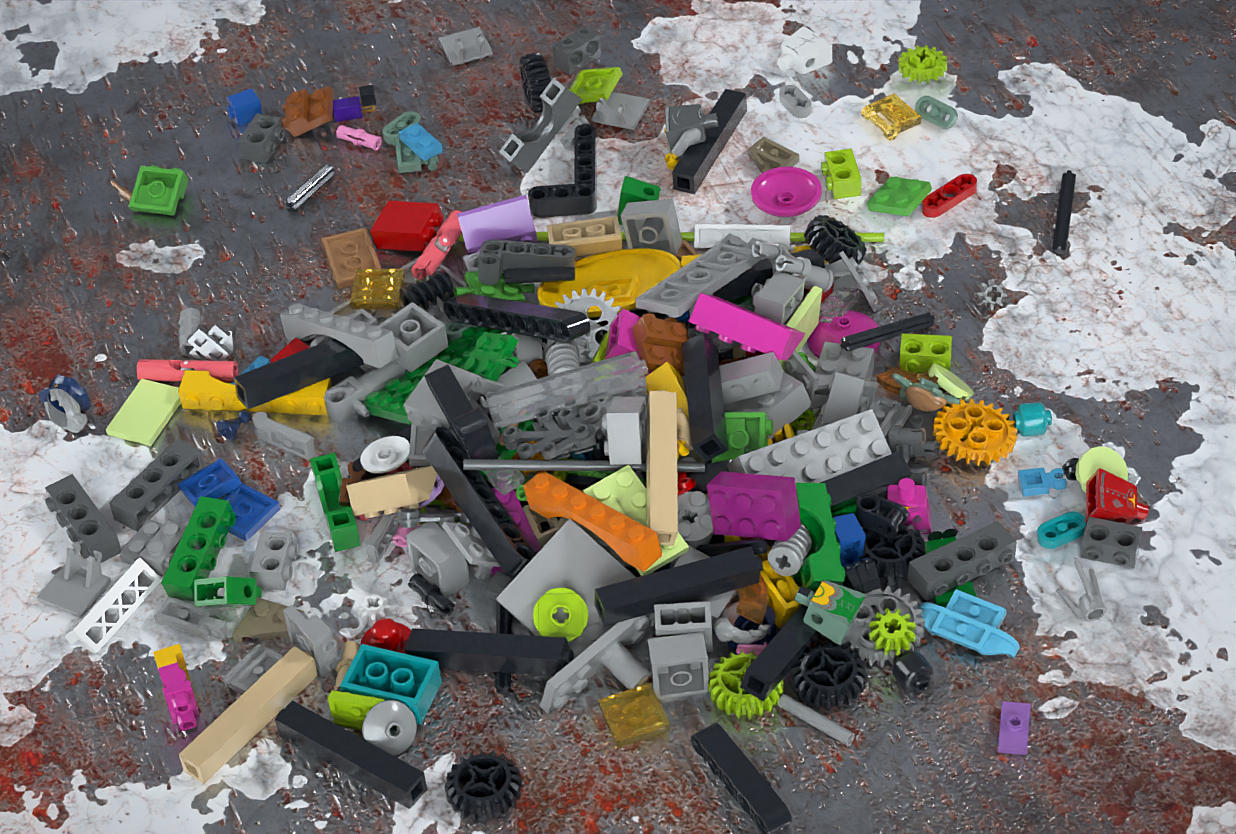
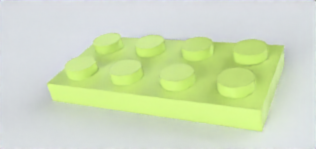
(629, 496)

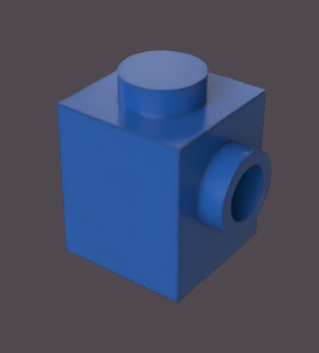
(243, 106)

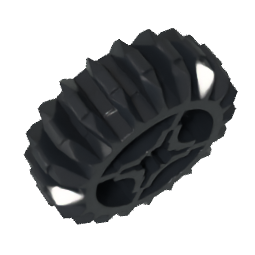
(534, 79)
(831, 237)
(890, 552)
(829, 676)
(481, 795)

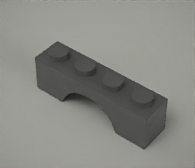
(527, 147)

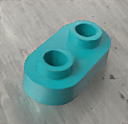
(1059, 532)

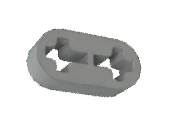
(795, 101)

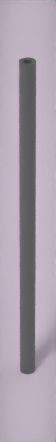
(568, 465)

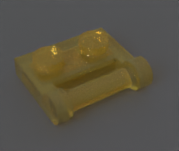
(895, 111)

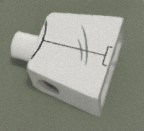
(804, 52)

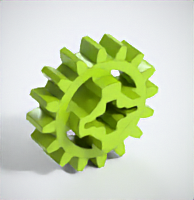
(922, 64)

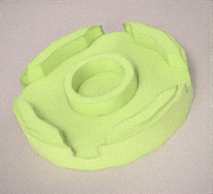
(951, 382)
(1101, 458)

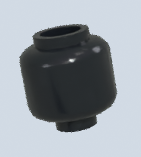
(912, 671)

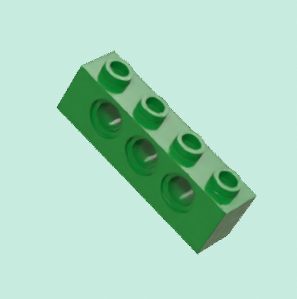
(198, 547)

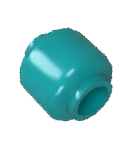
(1032, 419)

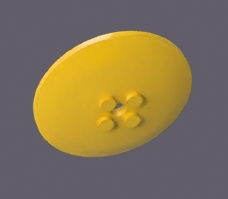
(618, 273)

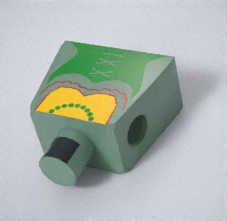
(830, 609)

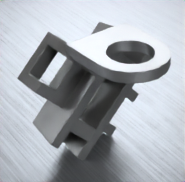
(211, 348)

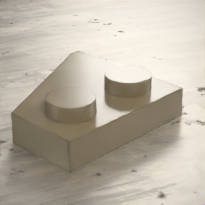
(772, 155)
(263, 620)

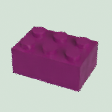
(754, 505)

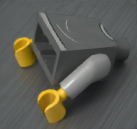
(685, 127)

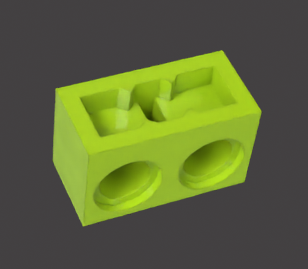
(842, 174)
(921, 351)

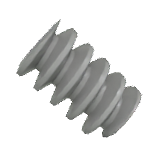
(561, 358)
(789, 555)

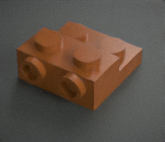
(307, 110)
(660, 341)

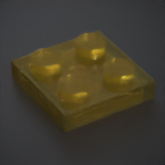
(377, 289)
(634, 715)

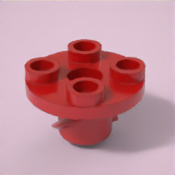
(387, 635)

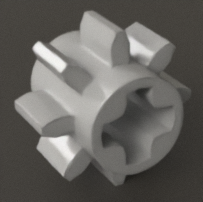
(996, 289)

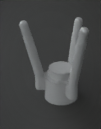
(1090, 603)

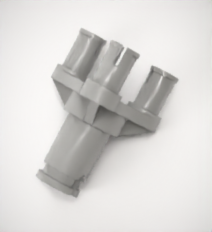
(798, 267)

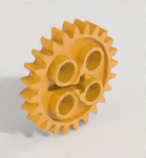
(975, 432)

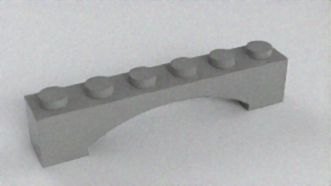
(370, 342)

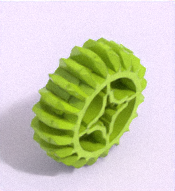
(726, 690)

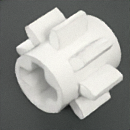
(373, 609)

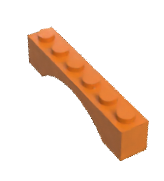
(627, 537)

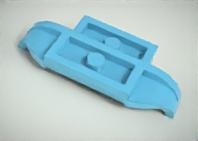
(970, 624)

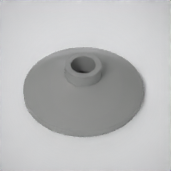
(380, 720)

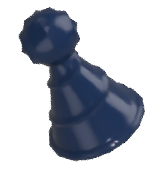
(229, 427)

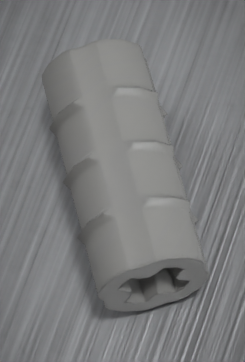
(188, 322)

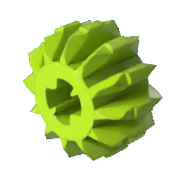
(890, 621)

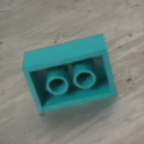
(394, 677)

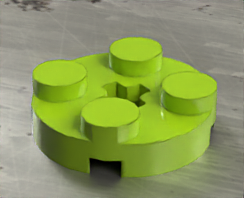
(571, 604)

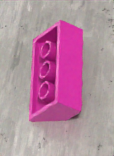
(745, 327)

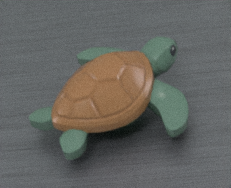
(923, 395)

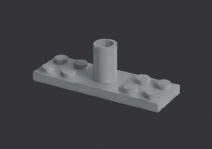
(702, 275)
(608, 652)

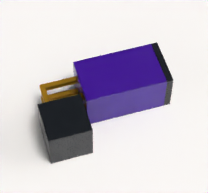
(350, 108)

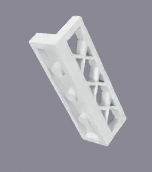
(712, 234)
(104, 603)

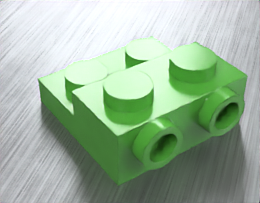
(158, 190)
(745, 433)

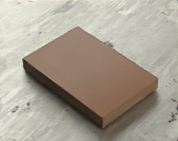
(349, 252)

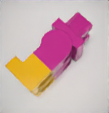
(177, 686)

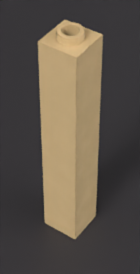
(662, 465)
(248, 714)

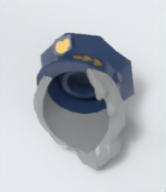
(66, 403)
(740, 630)

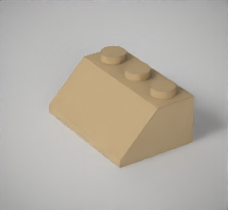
(587, 236)
(392, 491)

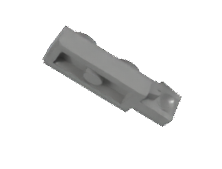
(191, 619)

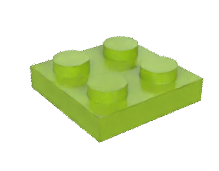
(596, 83)

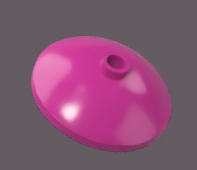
(786, 191)
(849, 324)

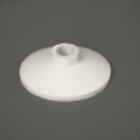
(385, 454)

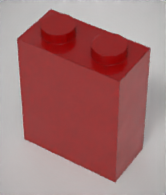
(407, 225)

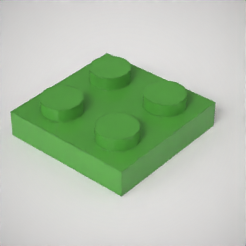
(899, 196)

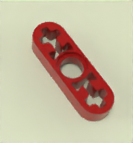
(937, 204)

